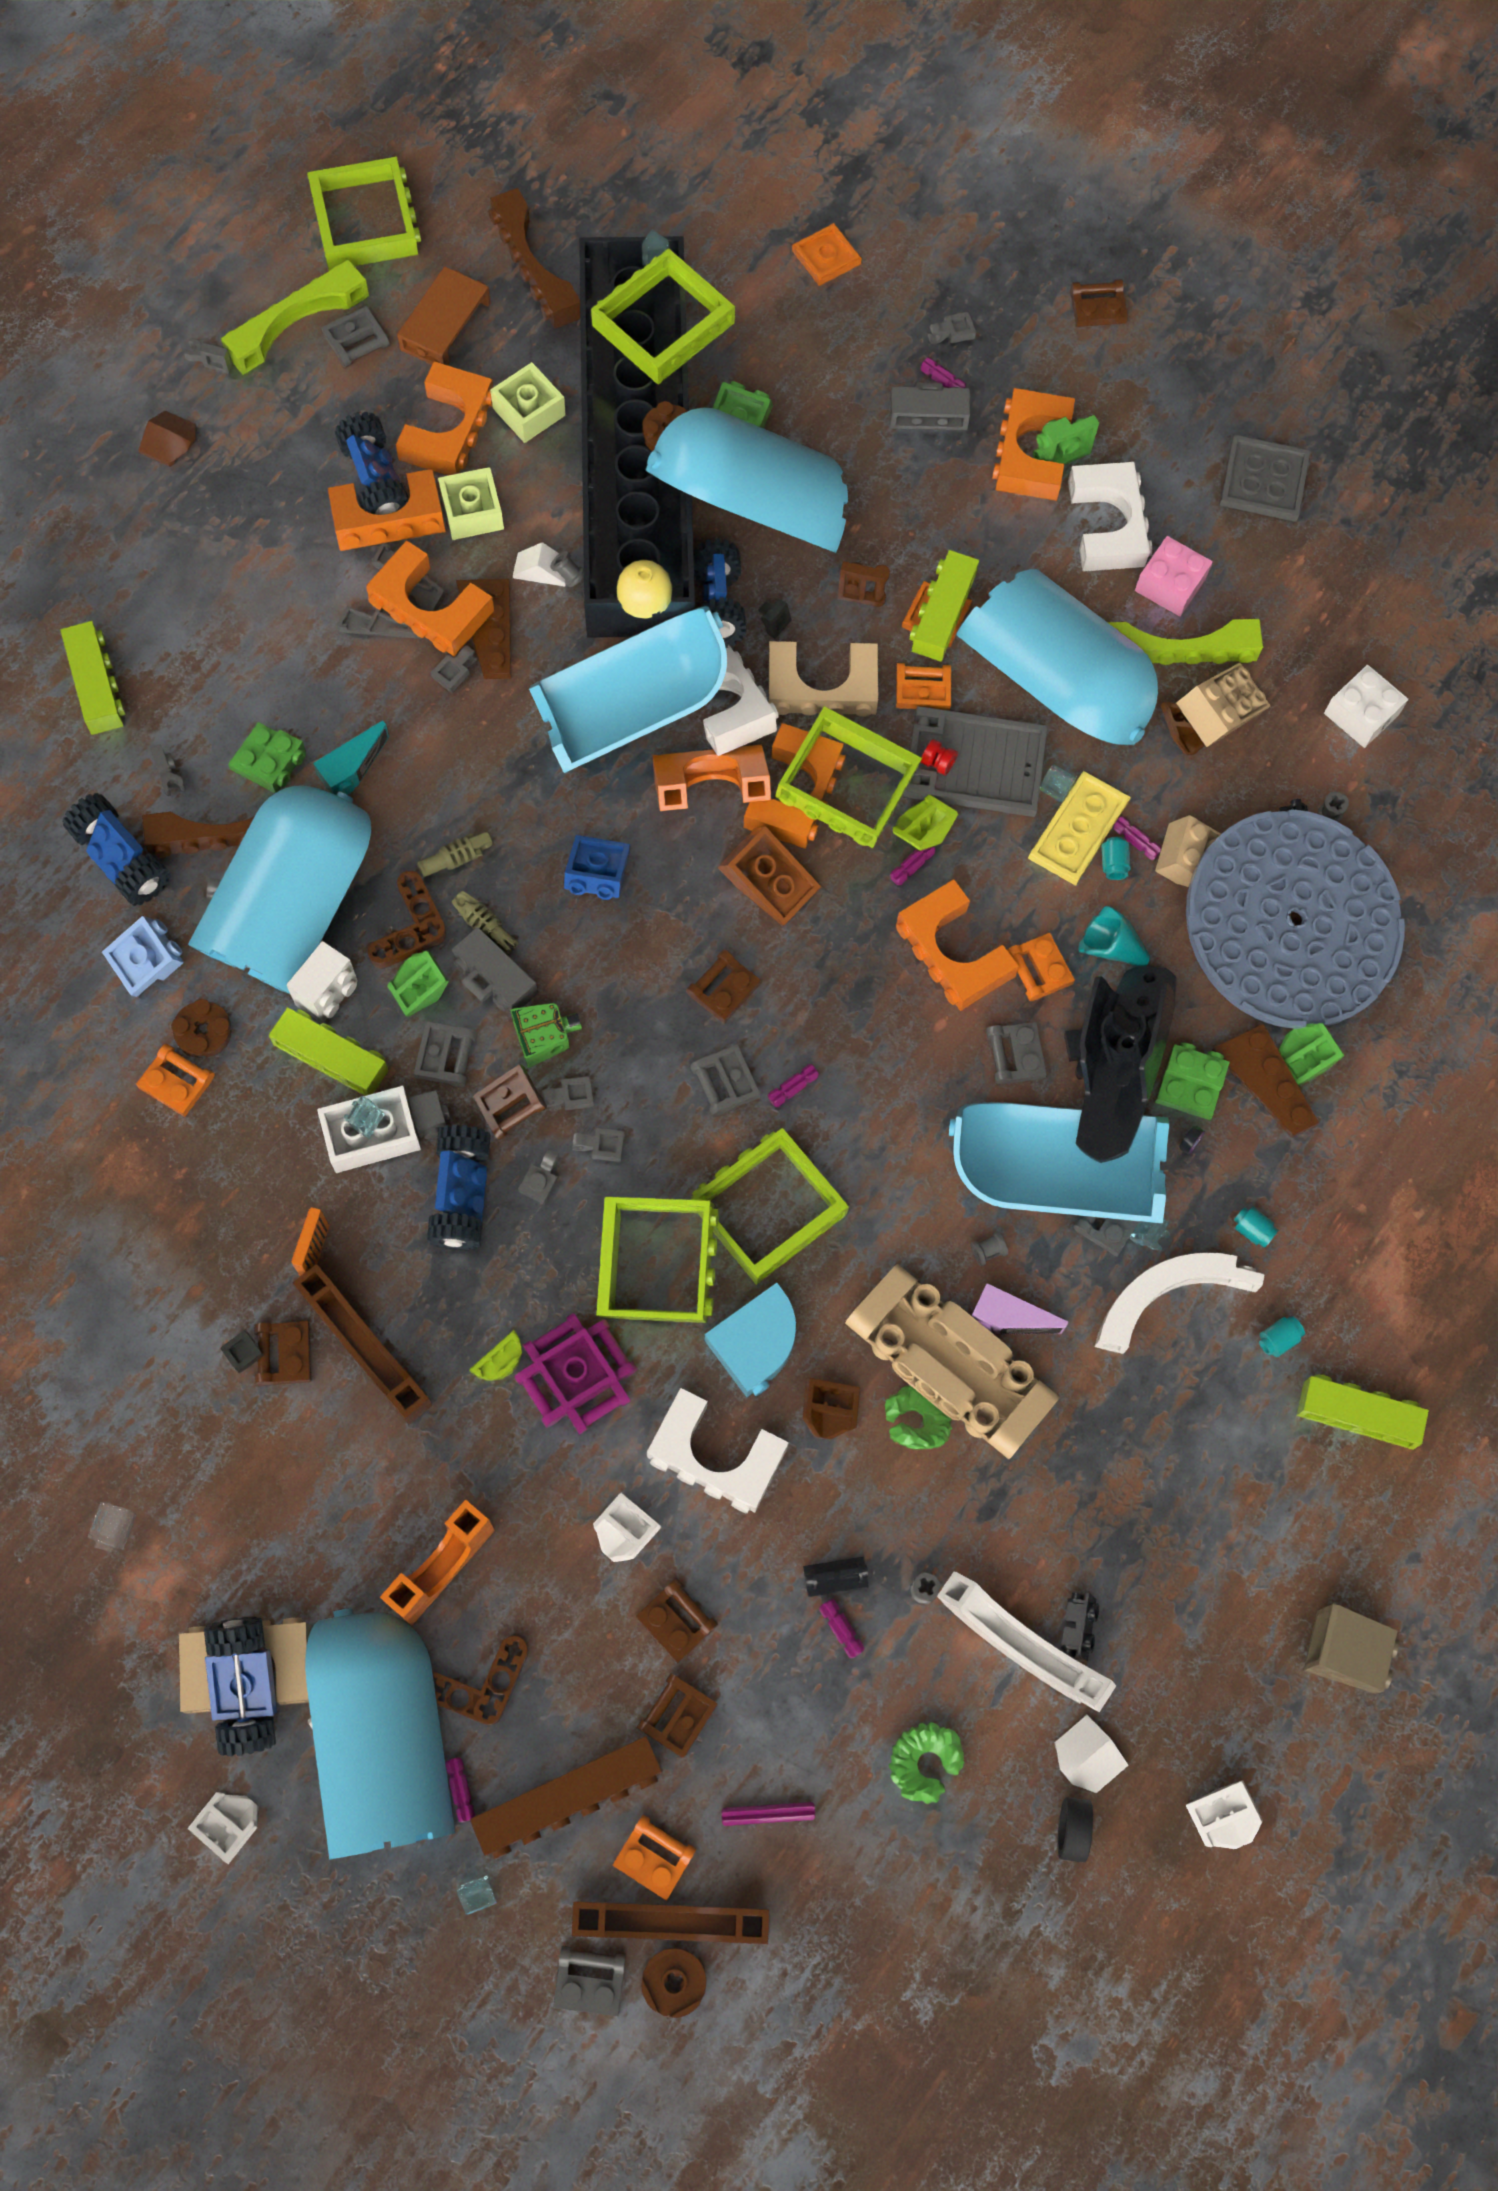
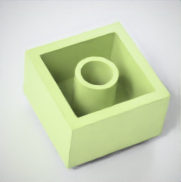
(528, 402)
(471, 503)

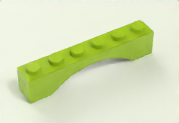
(336, 289)
(1236, 641)

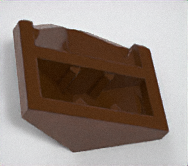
(167, 438)
(1181, 729)
(830, 1408)

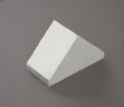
(534, 565)

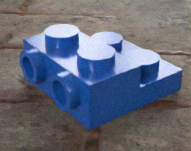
(596, 867)

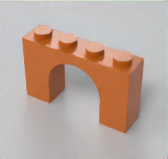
(448, 450)
(1017, 470)
(417, 518)
(446, 628)
(742, 766)
(789, 822)
(962, 981)
(415, 1593)

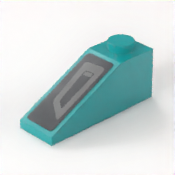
(349, 763)

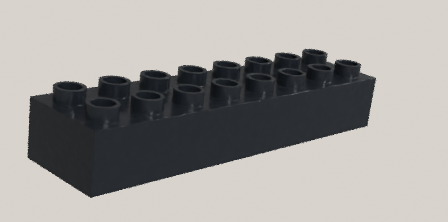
(624, 506)

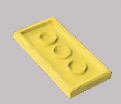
(1079, 828)

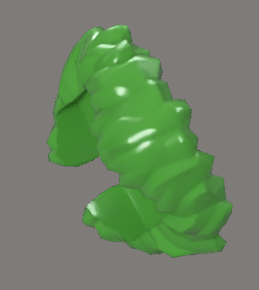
(935, 1422)
(909, 1749)

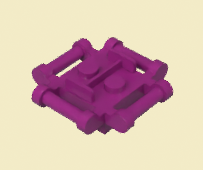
(576, 1372)

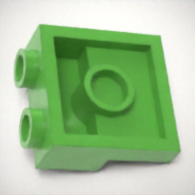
(744, 404)
(1065, 441)
(268, 757)
(1192, 1080)

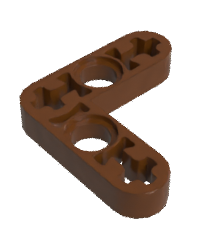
(422, 923)
(478, 1698)

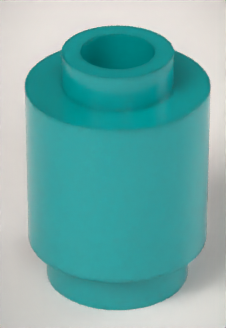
(1115, 858)
(1255, 1226)
(1281, 1336)

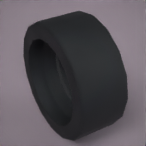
(1075, 1829)

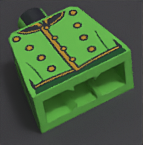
(543, 1031)

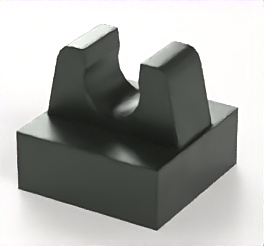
(775, 617)
(242, 1351)

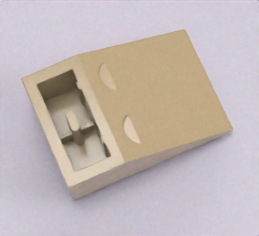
(1223, 704)
(1183, 848)

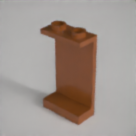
(441, 316)

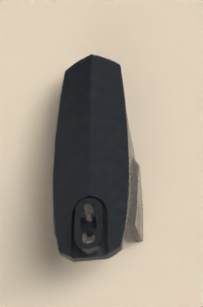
(1122, 1057)

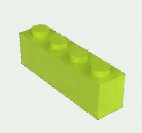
(944, 606)
(92, 677)
(329, 1052)
(1362, 1411)

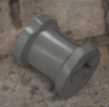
(567, 569)
(1334, 806)
(989, 1248)
(926, 1578)

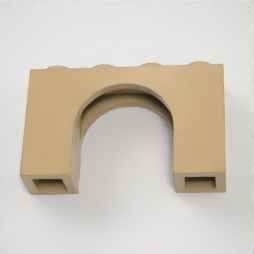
(855, 696)
(287, 1647)

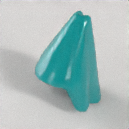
(1113, 938)

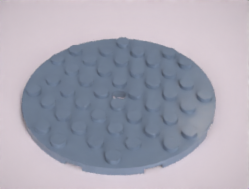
(1250, 945)

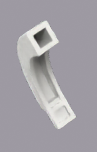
(1166, 1276)
(1022, 1645)

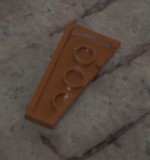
(493, 638)
(1268, 1078)

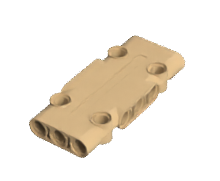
(952, 1360)

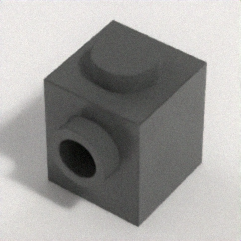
(428, 1114)

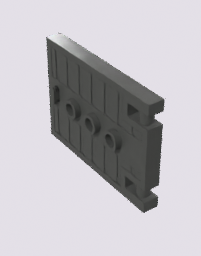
(989, 761)

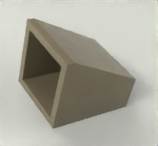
(1351, 1649)

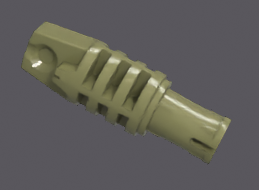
(455, 854)
(479, 916)

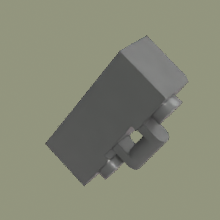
(929, 407)
(486, 961)

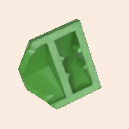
(418, 983)
(1310, 1052)

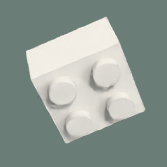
(1366, 706)
(322, 983)

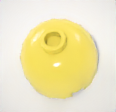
(644, 589)

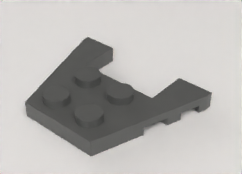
(424, 595)

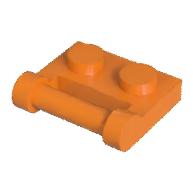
(923, 692)
(1047, 963)
(170, 1088)
(647, 1866)

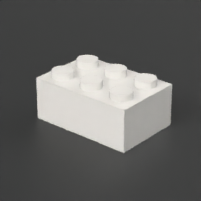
(391, 1138)

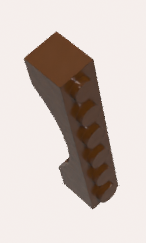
(556, 296)
(171, 834)
(362, 1344)
(670, 1922)

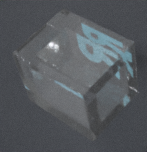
(111, 1527)

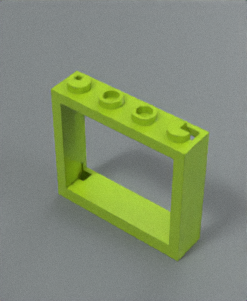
(368, 250)
(662, 366)
(864, 741)
(747, 1161)
(610, 1251)

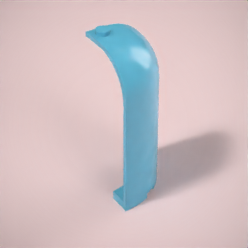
(753, 474)
(1065, 657)
(633, 687)
(285, 883)
(1031, 1162)
(375, 1734)

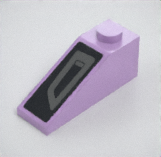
(1010, 1315)

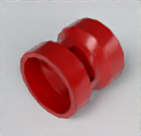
(939, 757)

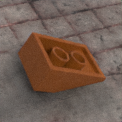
(769, 875)

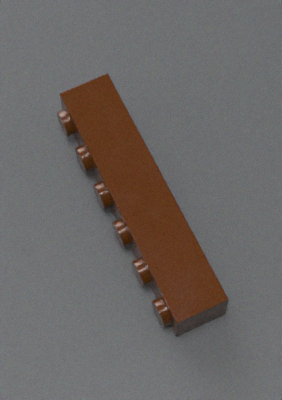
(566, 1796)

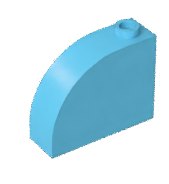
(755, 1340)

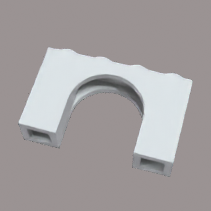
(1120, 487)
(747, 719)
(742, 1485)

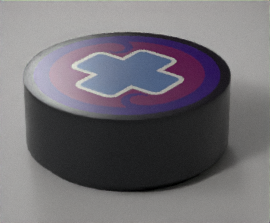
(1191, 1139)

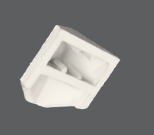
(624, 1529)
(1088, 1756)
(1226, 1816)
(226, 1824)

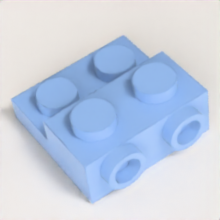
(143, 955)

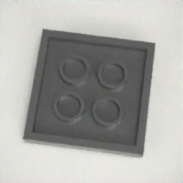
(1265, 478)

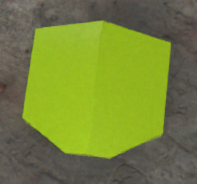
(925, 823)

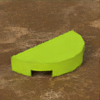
(500, 1360)

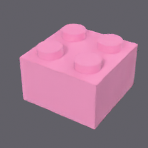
(1173, 576)

